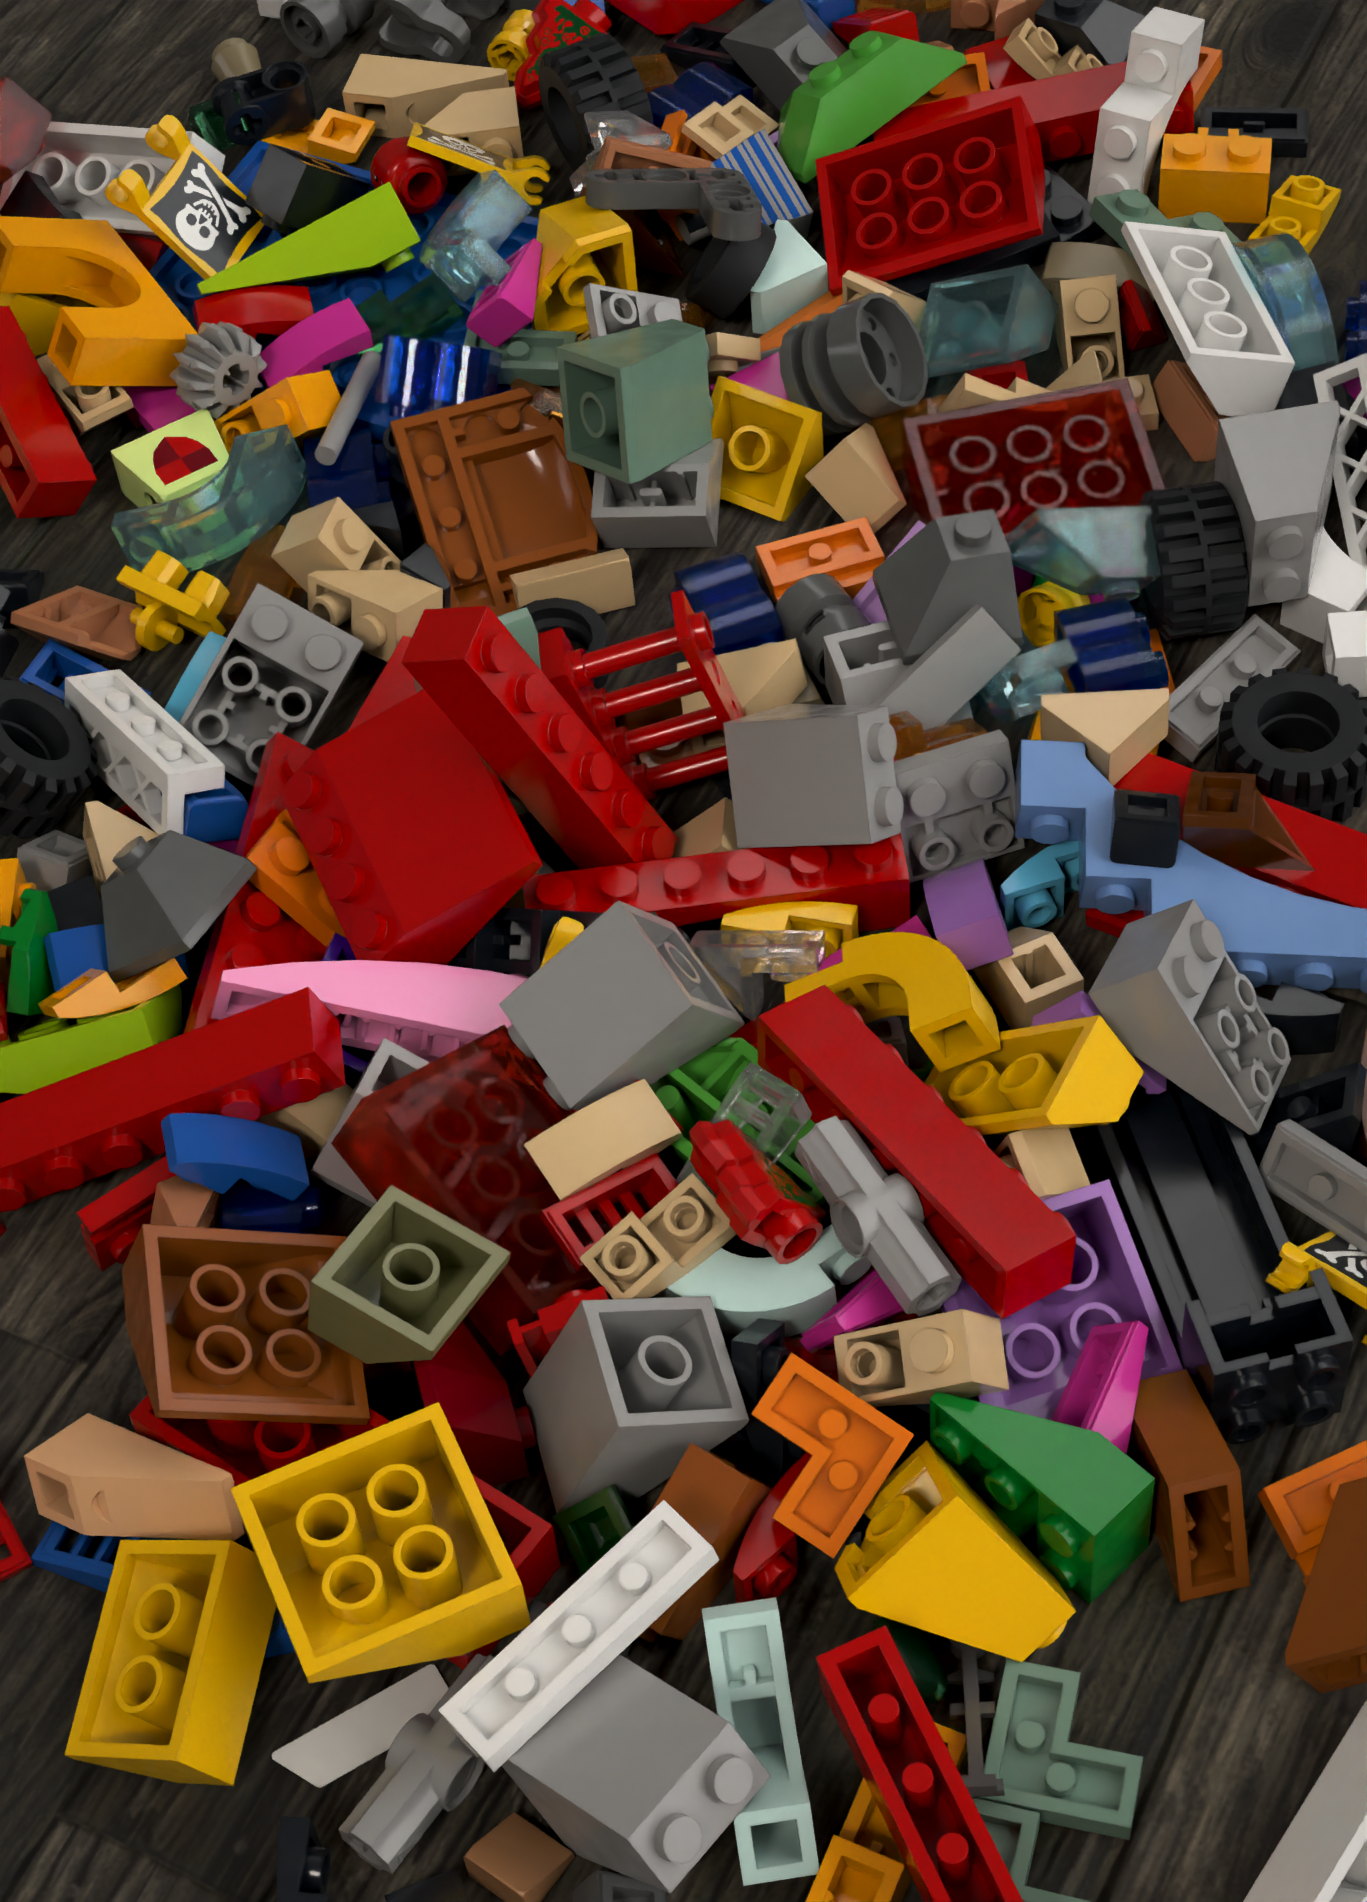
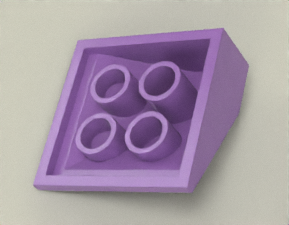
(1104, 1289)

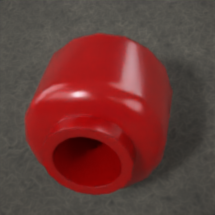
(414, 175)

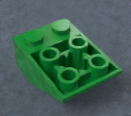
(1054, 1486)

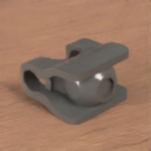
(418, 24)

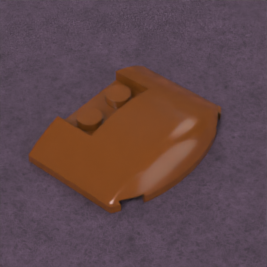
(494, 494)

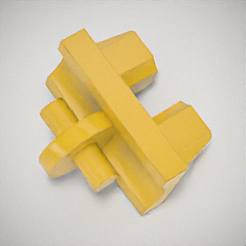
(168, 607)

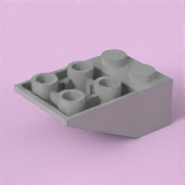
(269, 678)
(1192, 1014)

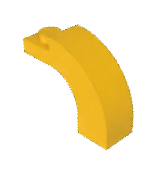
(914, 979)

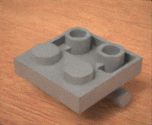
(957, 804)

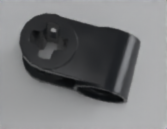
(270, 102)

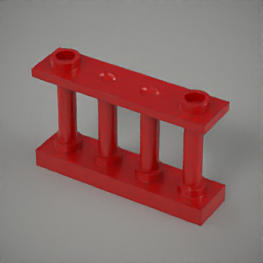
(573, 677)

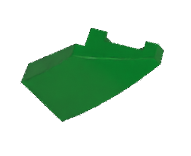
(29, 970)

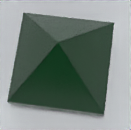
(594, 1526)

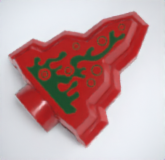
(555, 27)
(754, 1192)

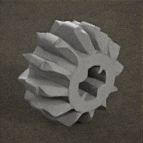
(218, 368)

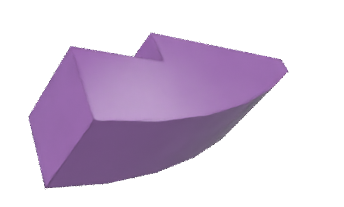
(967, 914)

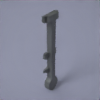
(972, 1712)

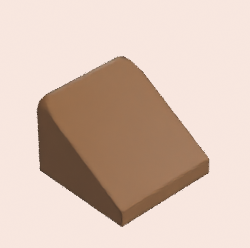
(517, 1861)

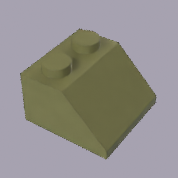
(401, 1282)

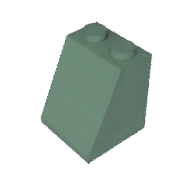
(636, 398)

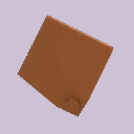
(227, 1327)

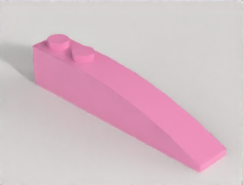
(409, 1003)

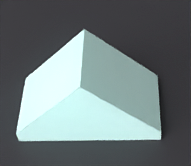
(788, 281)

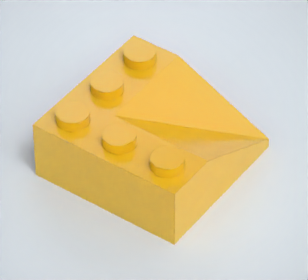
(382, 1551)

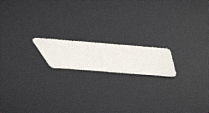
(362, 1730)

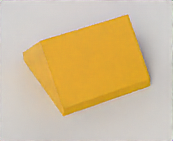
(765, 449)

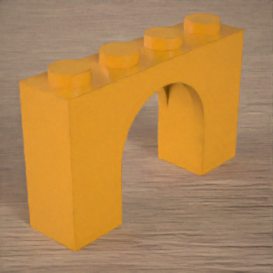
(134, 322)

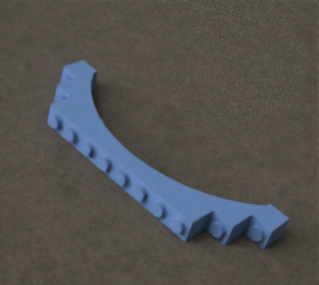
(1263, 927)

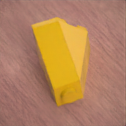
(579, 249)
(951, 1564)

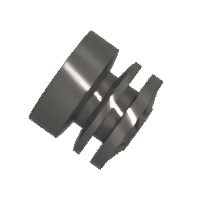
(855, 363)

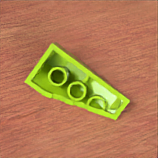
(343, 242)
(60, 1051)

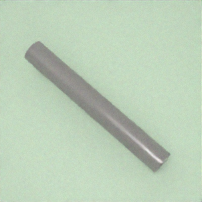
(348, 408)

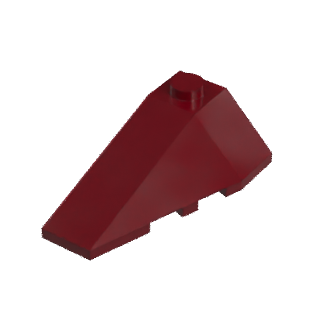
(478, 1408)

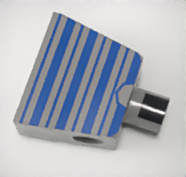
(770, 182)

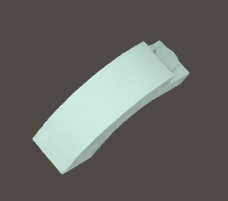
(764, 1289)
(754, 1695)

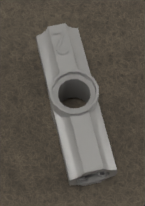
(877, 1216)
(422, 1775)

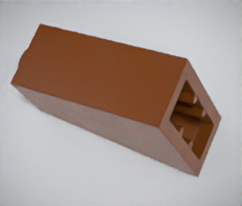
(1195, 1487)
(719, 1504)
(1331, 1623)

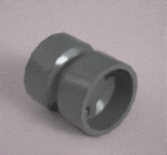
(321, 24)
(813, 610)

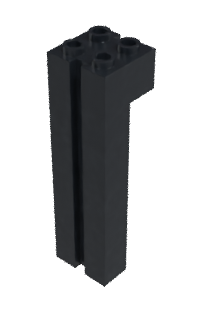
(1207, 1250)

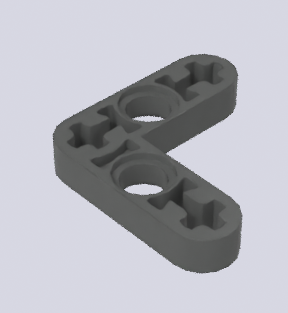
(718, 193)

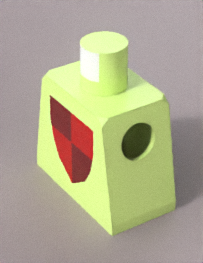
(170, 460)

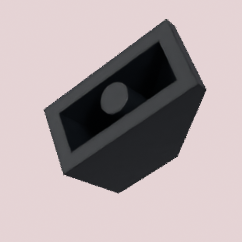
(300, 189)

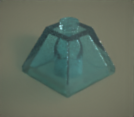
(986, 320)
(1089, 549)

